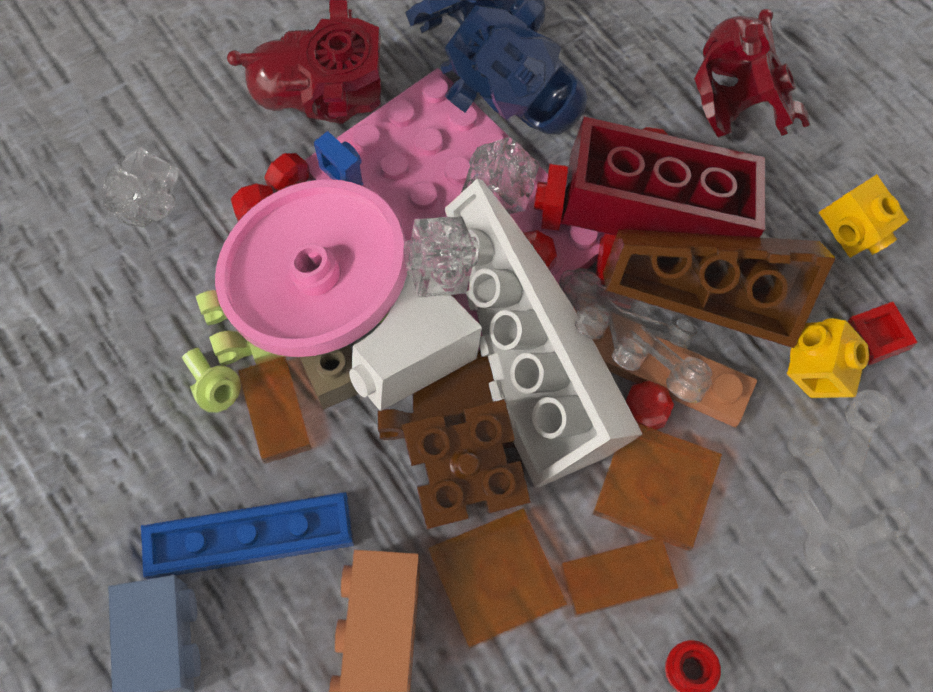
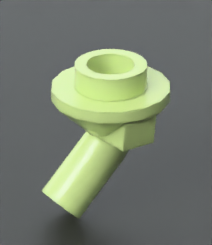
(212, 383)

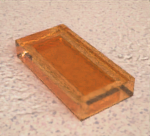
(274, 410)
(619, 577)

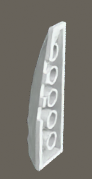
(550, 374)

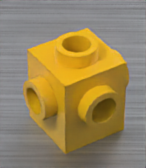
(865, 218)
(828, 359)

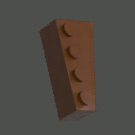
(723, 279)

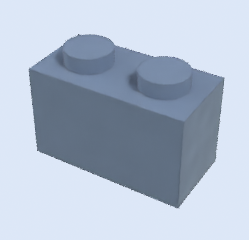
(153, 636)

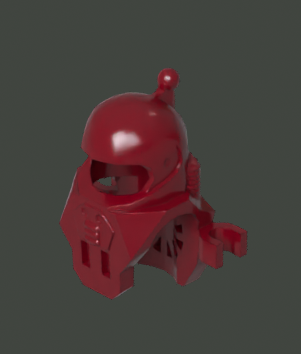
(746, 50)
(316, 68)

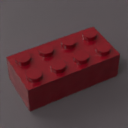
(661, 184)

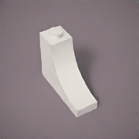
(413, 347)

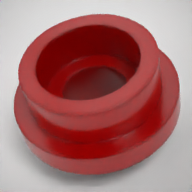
(706, 659)

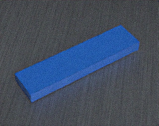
(246, 536)

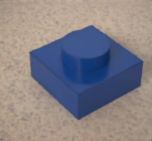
(338, 159)

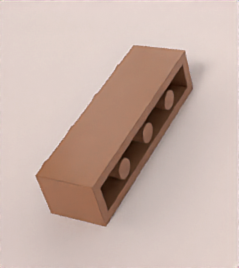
(379, 622)

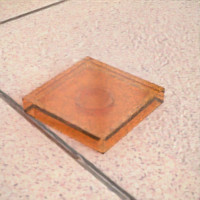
(659, 487)
(497, 578)

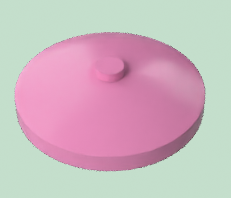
(311, 268)

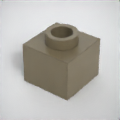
(333, 385)

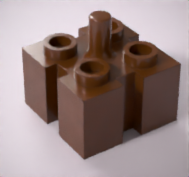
(465, 464)

